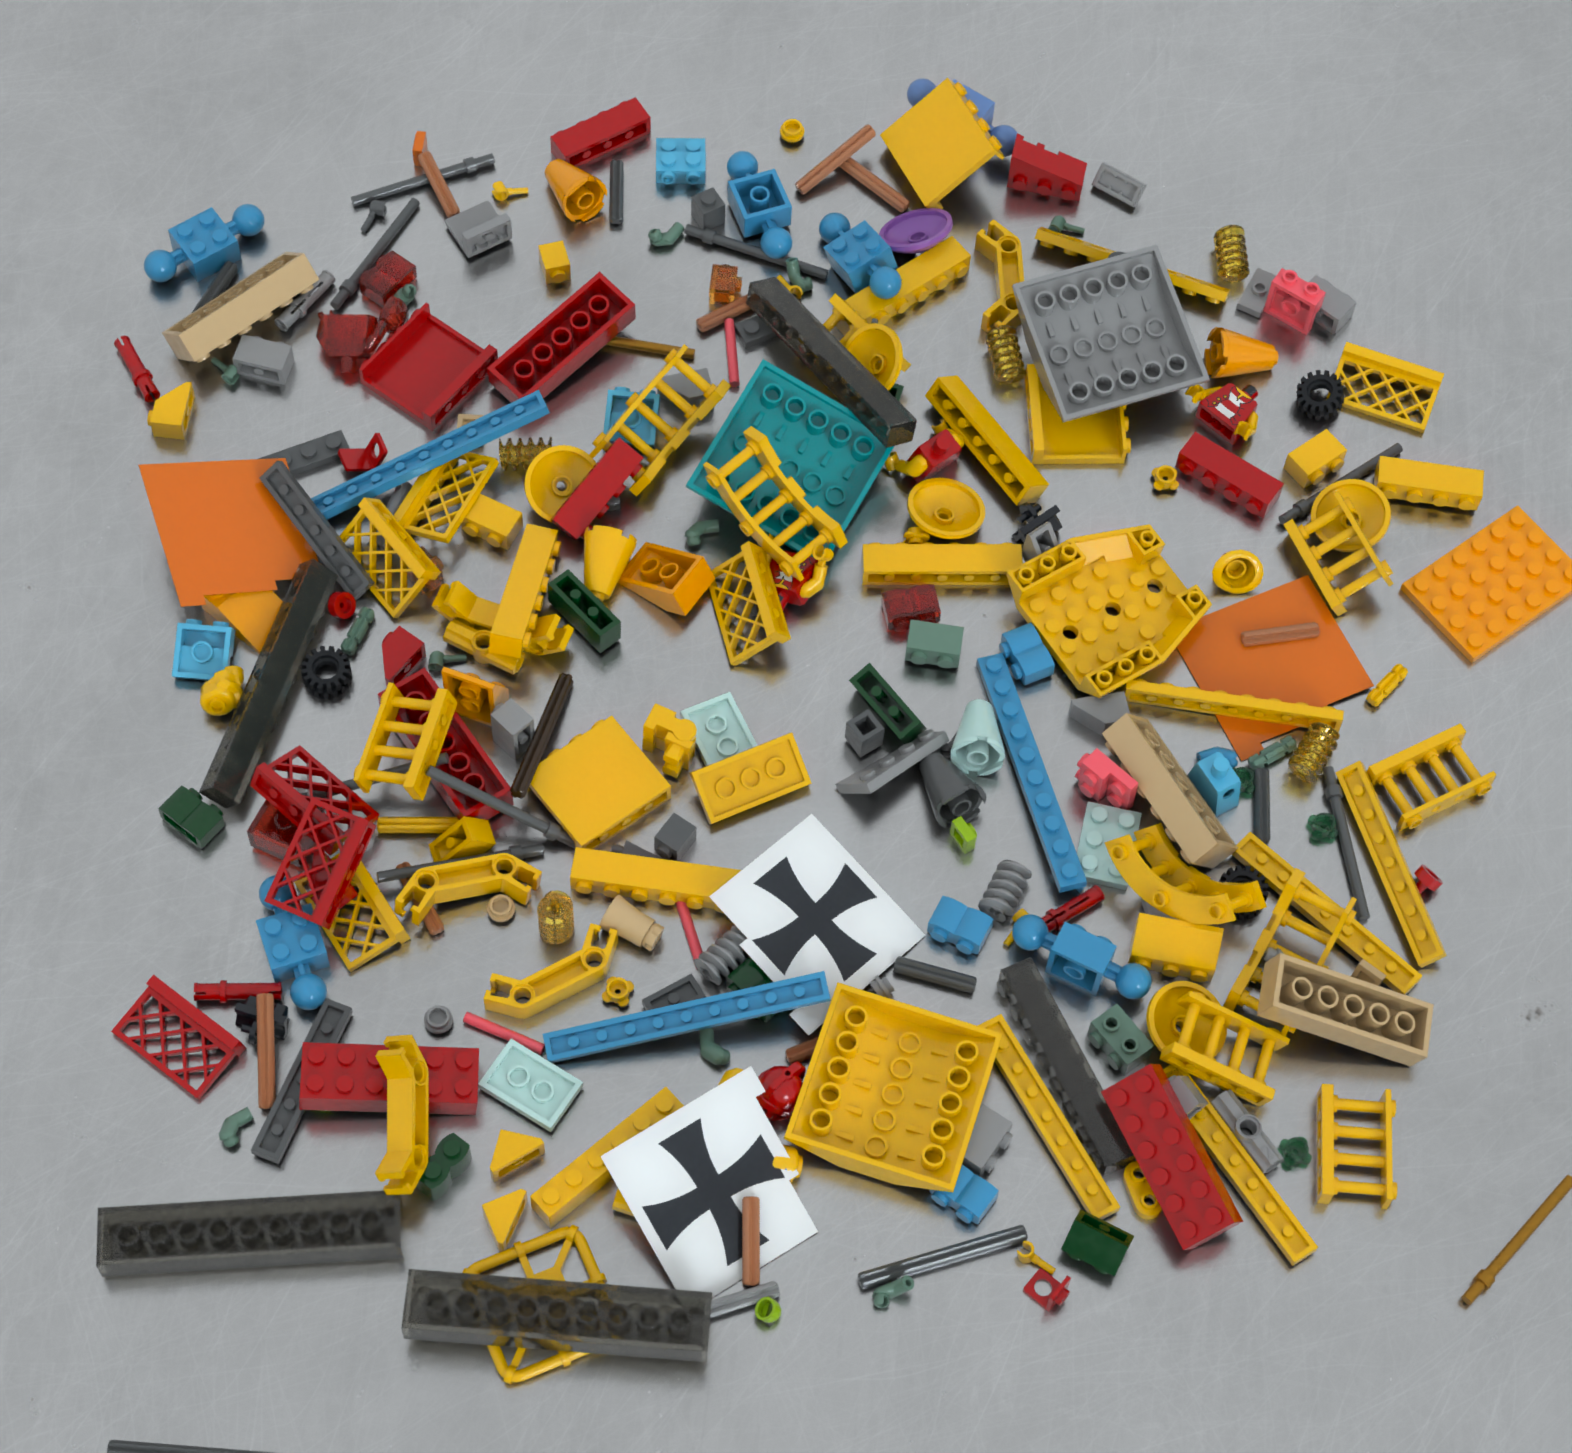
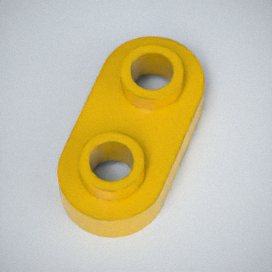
(1139, 1190)

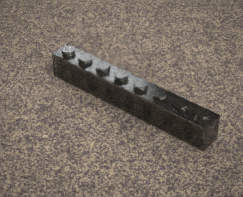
(1065, 1065)

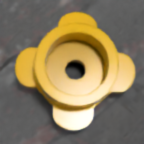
(1165, 472)
(916, 535)
(614, 984)

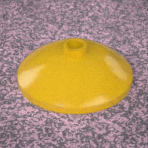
(878, 351)
(548, 468)
(946, 508)
(1371, 512)
(1165, 1014)

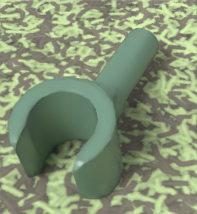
(1059, 223)
(230, 373)
(438, 658)

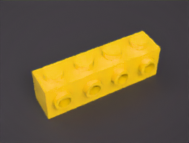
(1429, 483)

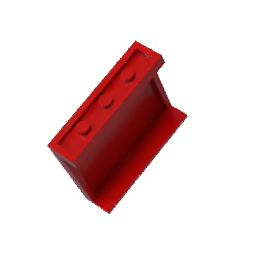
(426, 368)

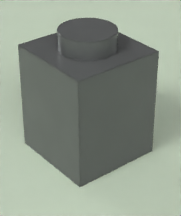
(708, 209)
(864, 733)
(674, 838)

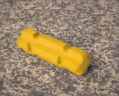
(1386, 685)

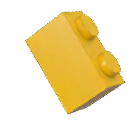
(1315, 459)
(493, 522)

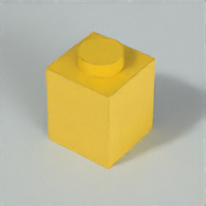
(554, 262)

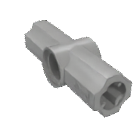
(1256, 1145)

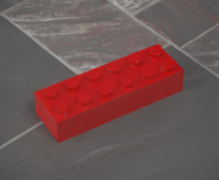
(563, 340)
(465, 754)
(352, 1079)
(1171, 1156)

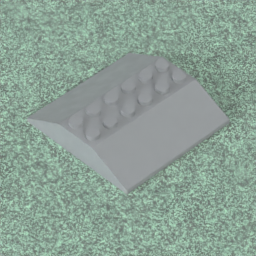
(1108, 334)

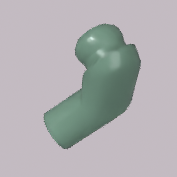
(666, 238)
(795, 277)
(406, 293)
(699, 528)
(710, 1050)
(231, 1125)
(890, 1290)

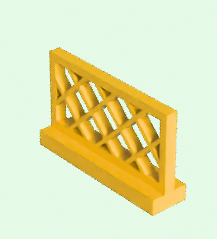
(1396, 370)
(428, 488)
(403, 545)
(766, 598)
(381, 911)

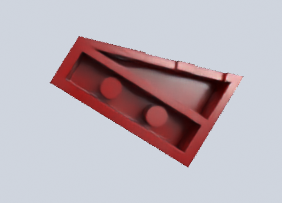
(1045, 172)

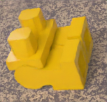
(672, 736)

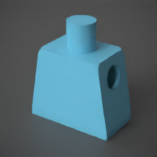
(1214, 779)

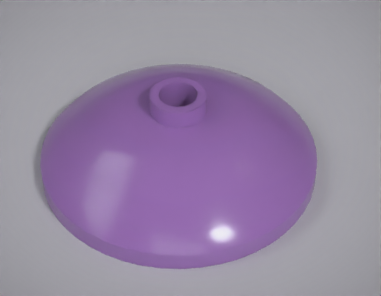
(917, 230)

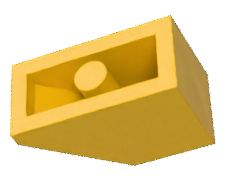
(172, 413)
(463, 839)

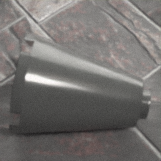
(950, 790)

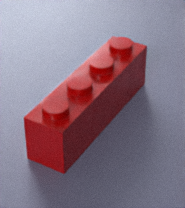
(601, 133)
(1229, 475)
(597, 488)

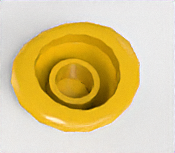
(1237, 572)

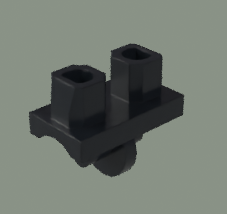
(1029, 514)
(247, 1019)

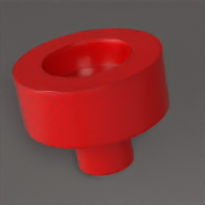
(341, 605)
(1427, 878)

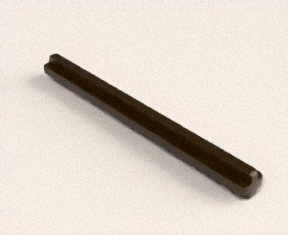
(541, 736)

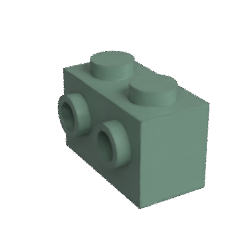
(934, 644)
(1120, 1039)

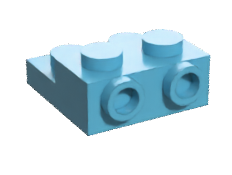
(680, 161)
(636, 422)
(202, 649)

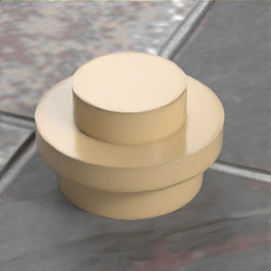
(501, 908)

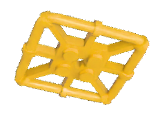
(571, 1235)

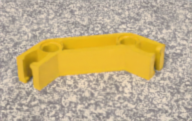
(1006, 253)
(480, 614)
(466, 880)
(555, 981)
(406, 1114)

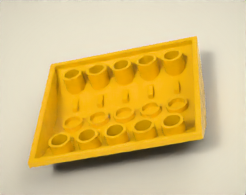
(893, 1090)

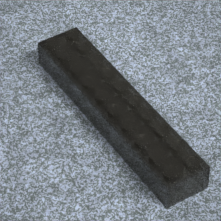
(249, 1233)
(557, 1315)

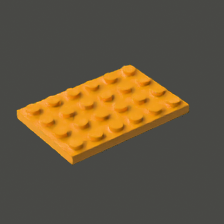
(1492, 584)

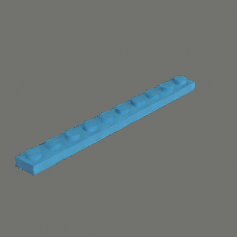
(431, 454)
(1031, 773)
(686, 1017)

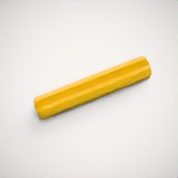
(415, 824)

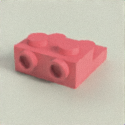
(1294, 300)
(1103, 777)

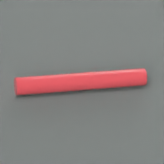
(731, 352)
(689, 929)
(503, 1032)

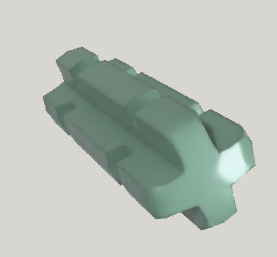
(357, 631)
(1272, 753)

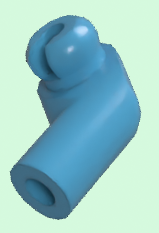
(1227, 753)

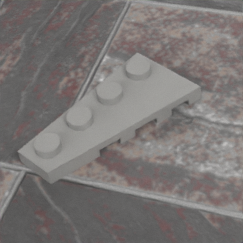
(887, 768)

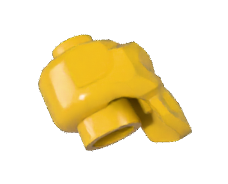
(222, 691)

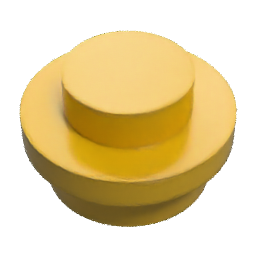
(792, 130)

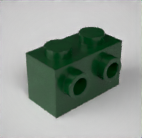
(1097, 1243)

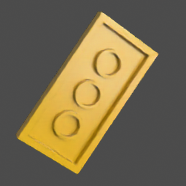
(750, 778)

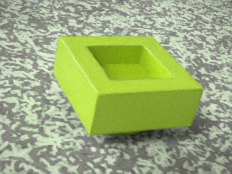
(963, 834)

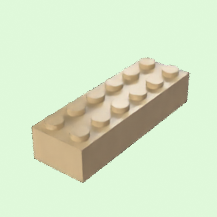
(241, 307)
(1169, 791)
(1345, 1009)

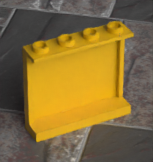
(941, 142)
(1084, 440)
(599, 784)

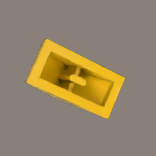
(513, 1152)
(503, 1216)

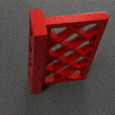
(293, 805)
(341, 874)
(193, 1017)

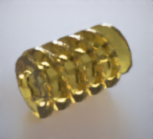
(1231, 253)
(1005, 354)
(520, 453)
(1313, 752)
(555, 917)

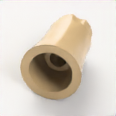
(631, 924)

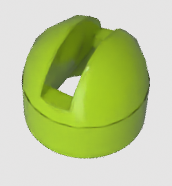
(768, 1310)

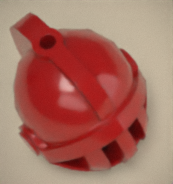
(782, 1089)

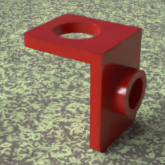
(363, 458)
(1058, 1293)

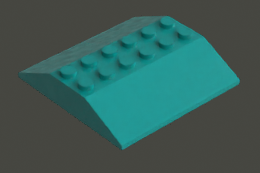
(814, 439)

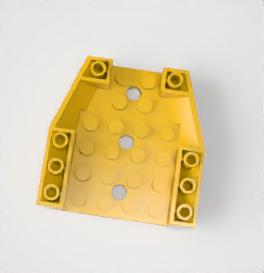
(1097, 571)

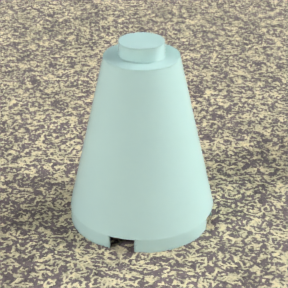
(978, 740)

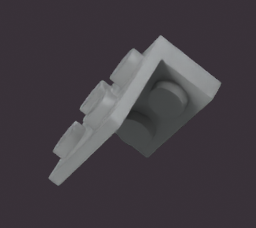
(479, 228)

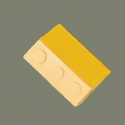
(1175, 947)

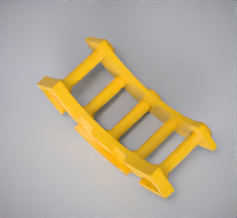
(674, 436)
(790, 492)
(1184, 890)
(1282, 916)

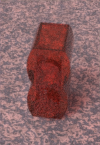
(387, 277)
(910, 604)

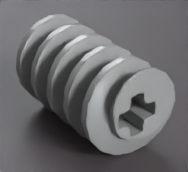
(1004, 889)
(722, 956)

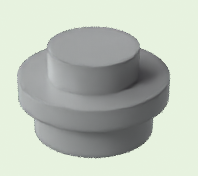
(882, 987)
(438, 1019)

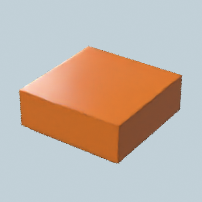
(419, 146)

